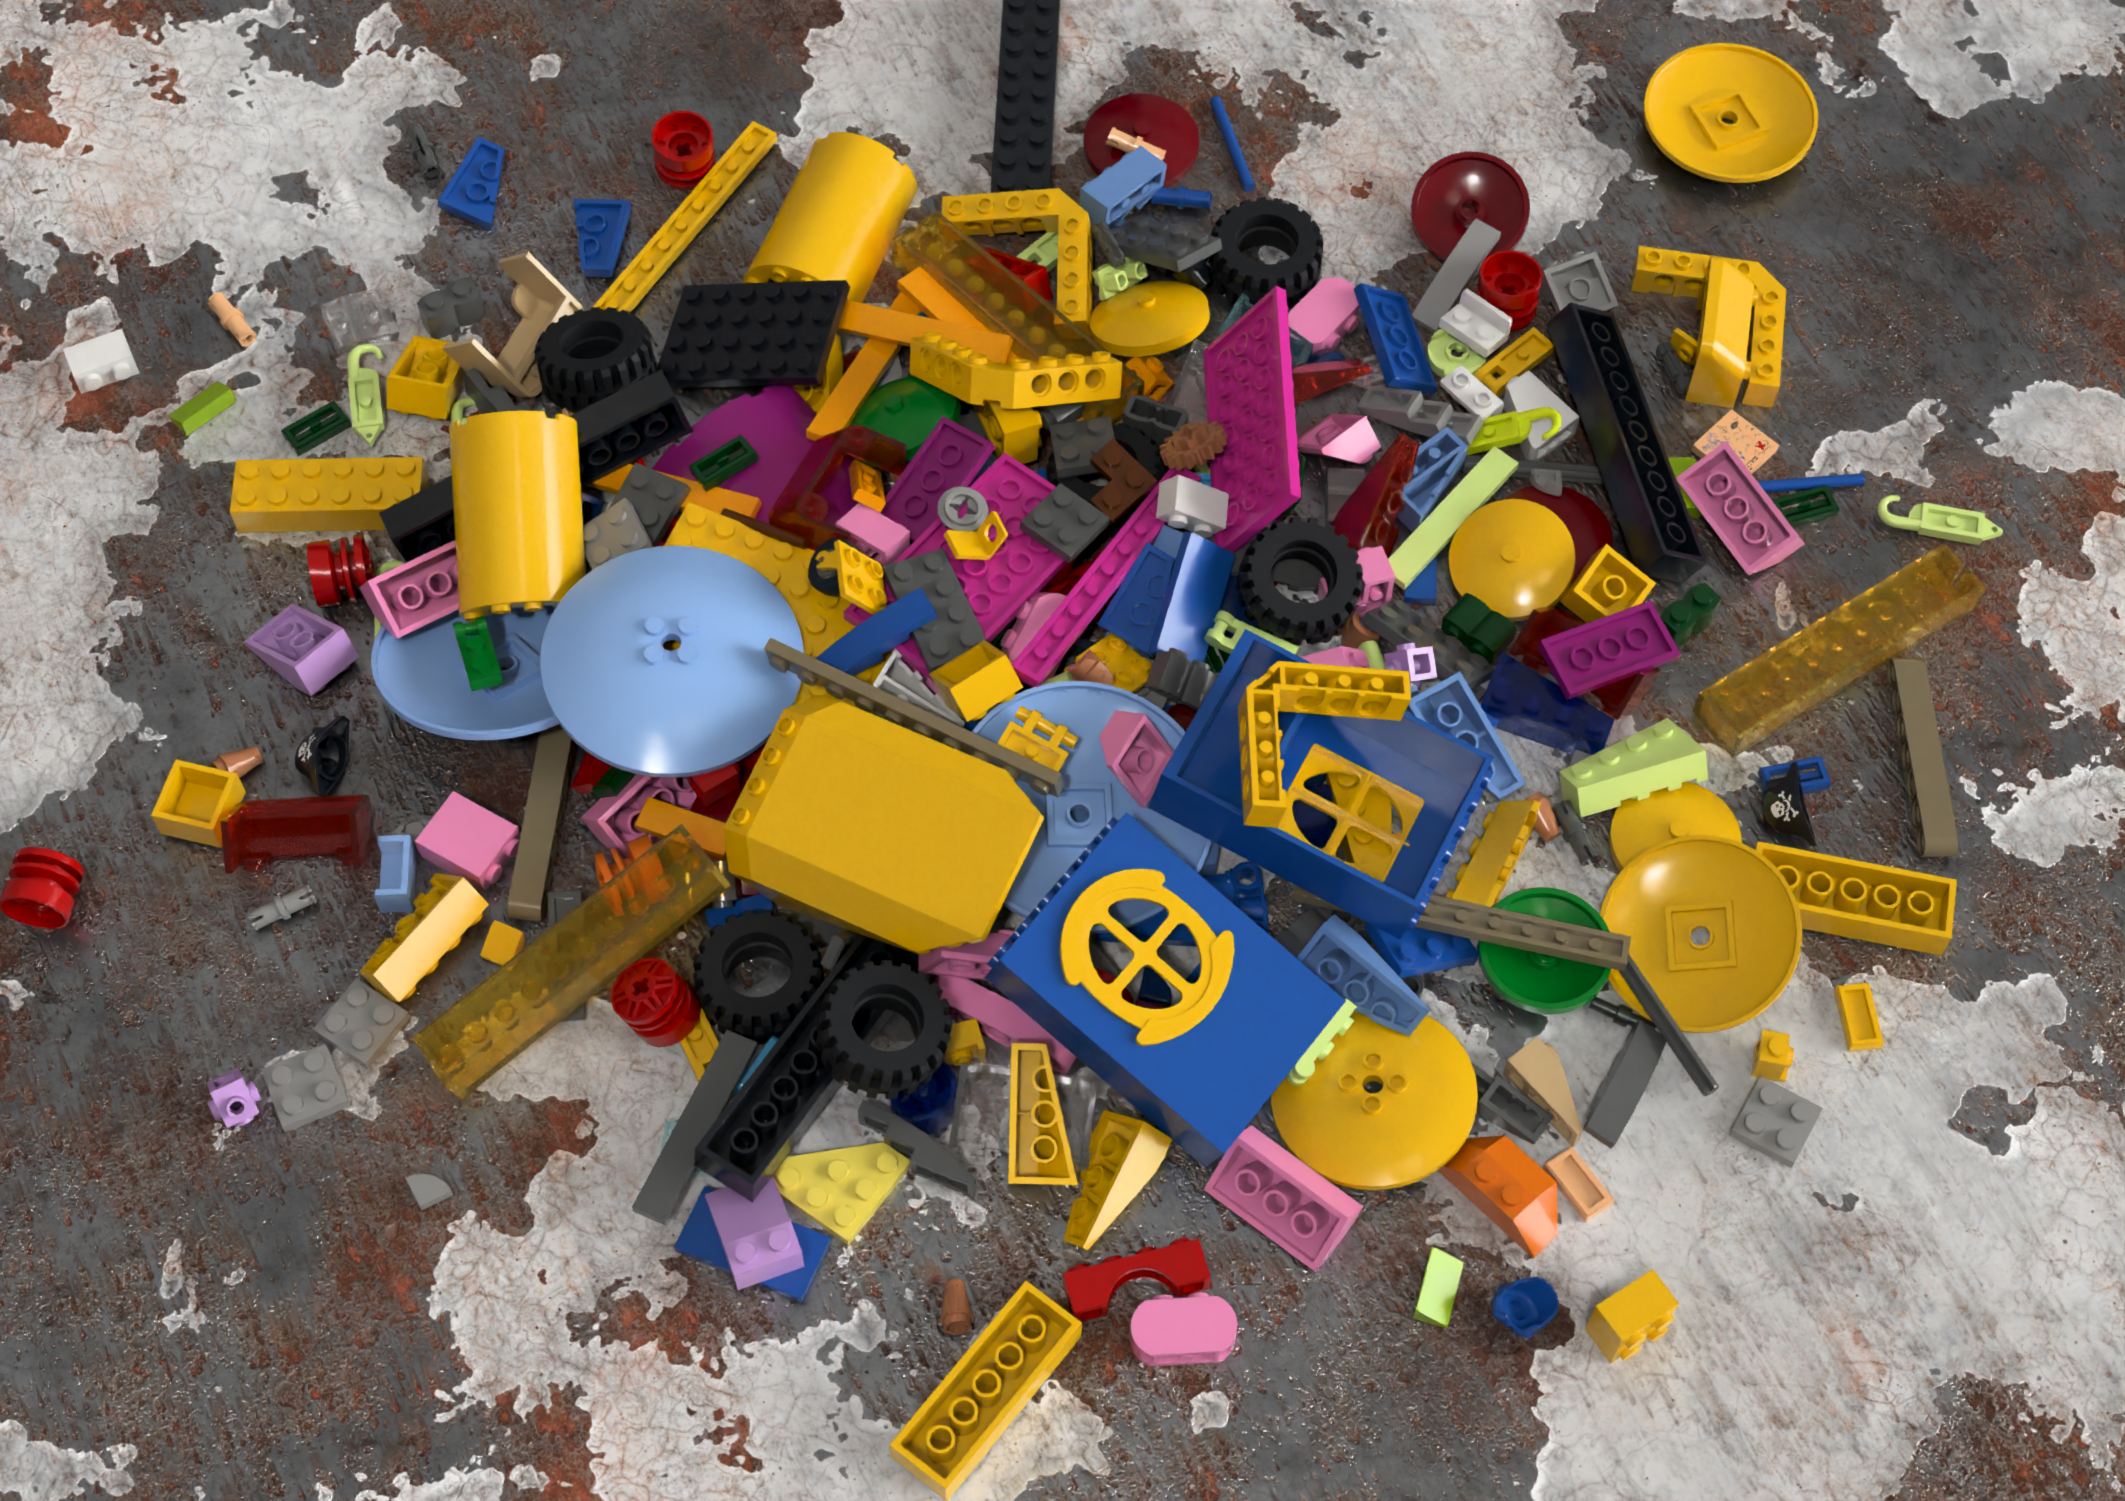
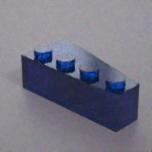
(1539, 711)

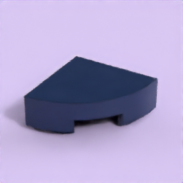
(1154, 989)

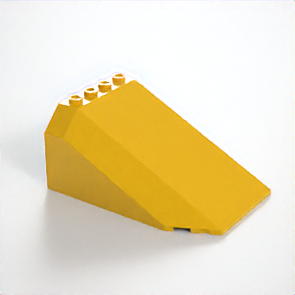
(879, 828)

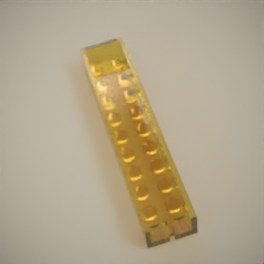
(1002, 301)
(1838, 650)
(570, 962)

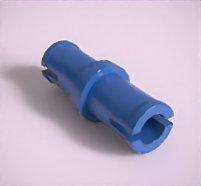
(1182, 198)

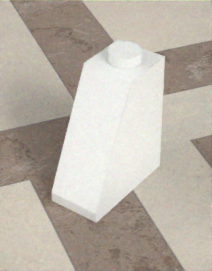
(1530, 393)

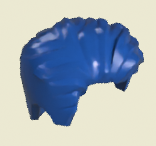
(1525, 1305)

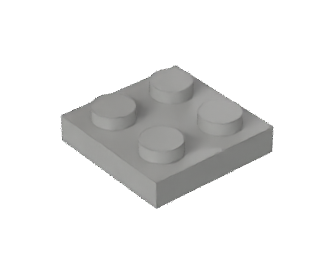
(614, 534)
(361, 1023)
(305, 1087)
(1776, 1121)

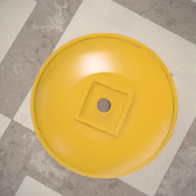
(1736, 82)
(1716, 888)
(1384, 1135)

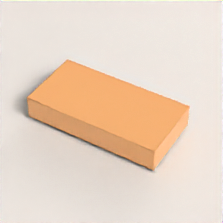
(1578, 1184)

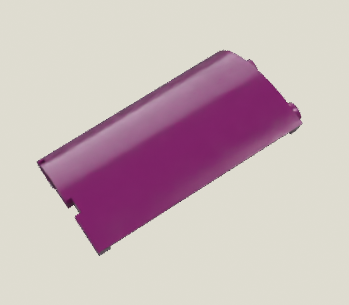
(776, 430)

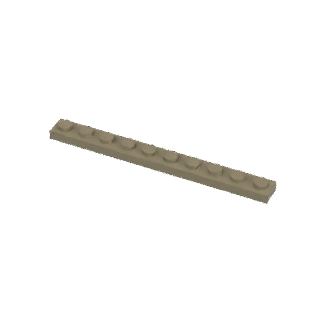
(898, 711)
(1513, 930)

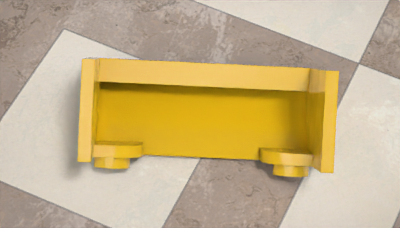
(1723, 335)

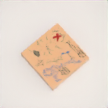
(1745, 439)

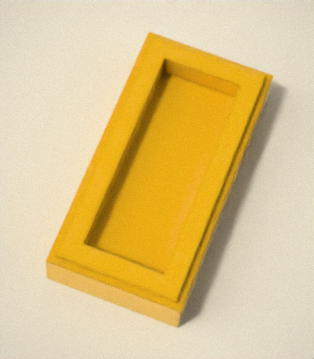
(1858, 1017)

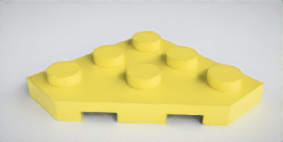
(841, 1185)

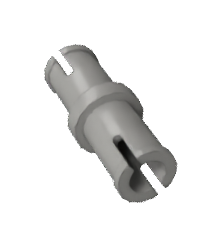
(282, 907)

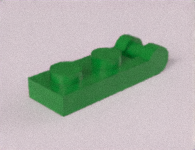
(478, 654)

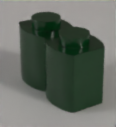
(1691, 614)
(1478, 627)

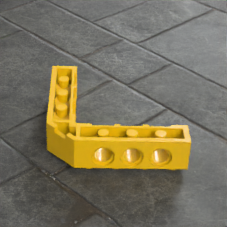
(1037, 211)
(1683, 275)
(982, 380)
(1307, 690)

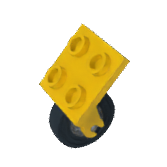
(844, 571)
(1124, 663)

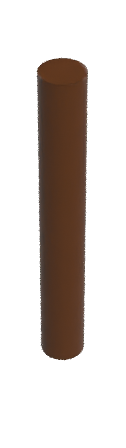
(769, 530)

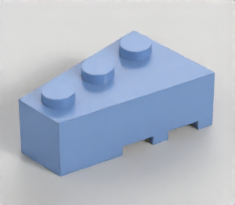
(1122, 188)
(1434, 472)

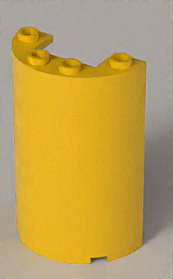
(837, 215)
(516, 511)

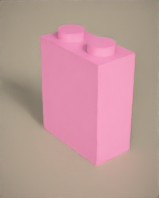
(468, 841)

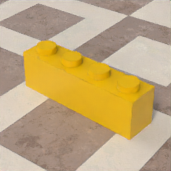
(1496, 852)
(424, 936)
(1036, 1125)

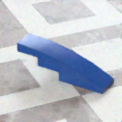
(879, 634)

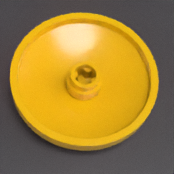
(1150, 318)
(1513, 557)
(1668, 816)

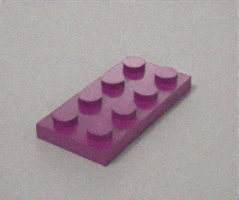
(944, 461)
(1608, 650)

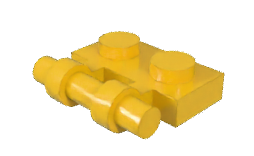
(1033, 746)

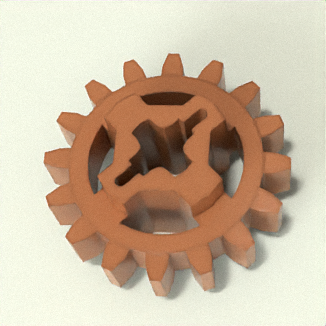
(1193, 445)

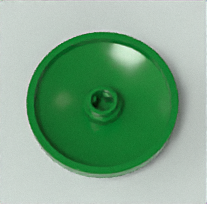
(907, 411)
(1538, 980)

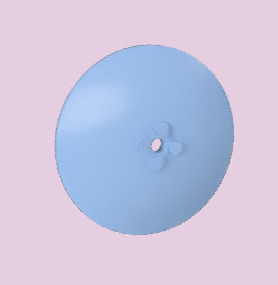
(429, 688)
(658, 706)
(1087, 786)

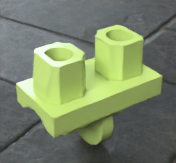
(1114, 280)

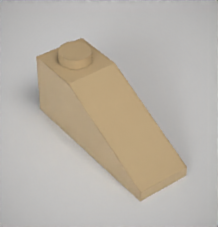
(1541, 1078)

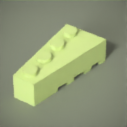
(1634, 768)

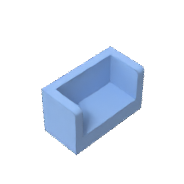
(397, 874)

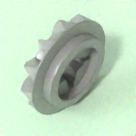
(954, 499)

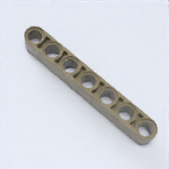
(1922, 758)
(541, 825)

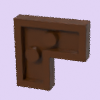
(1126, 479)

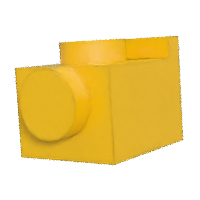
(965, 1043)
(1772, 1056)

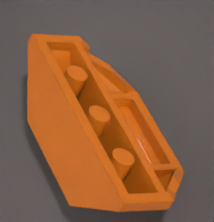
(1507, 1189)

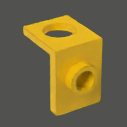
(1684, 346)
(976, 544)

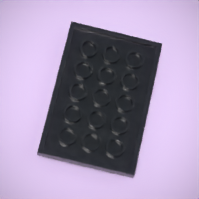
(753, 334)

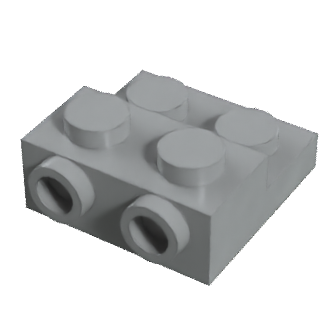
(1579, 282)

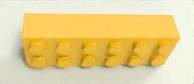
(321, 492)
(1867, 899)
(985, 1390)

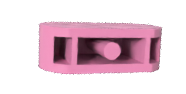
(1326, 313)
(1030, 620)
(1183, 1330)

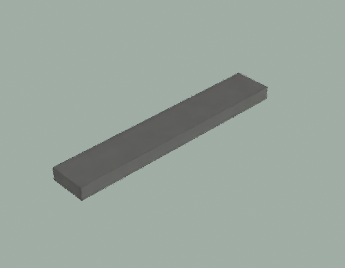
(701, 1112)

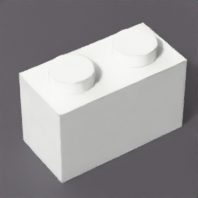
(101, 361)
(1192, 506)

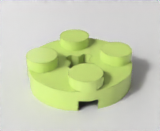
(1442, 361)

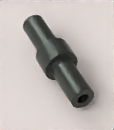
(1621, 1015)

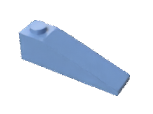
(1456, 711)
(1362, 976)

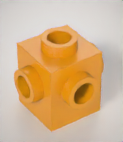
(1152, 373)

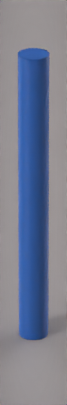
(1232, 144)
(1812, 482)

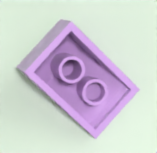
(303, 648)
(755, 1234)

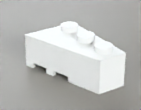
(903, 683)

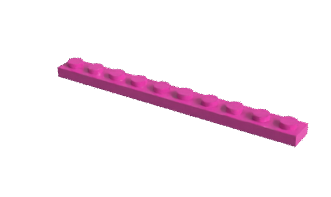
(1092, 590)

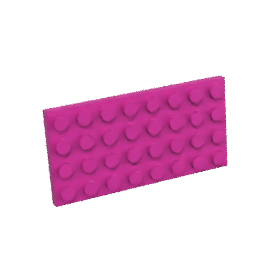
(1254, 402)
(1013, 573)

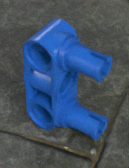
(1247, 898)

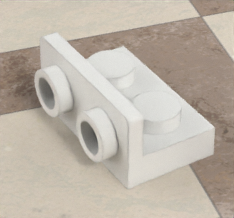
(1477, 324)
(1471, 393)

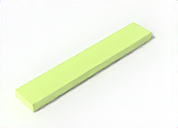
(1447, 517)

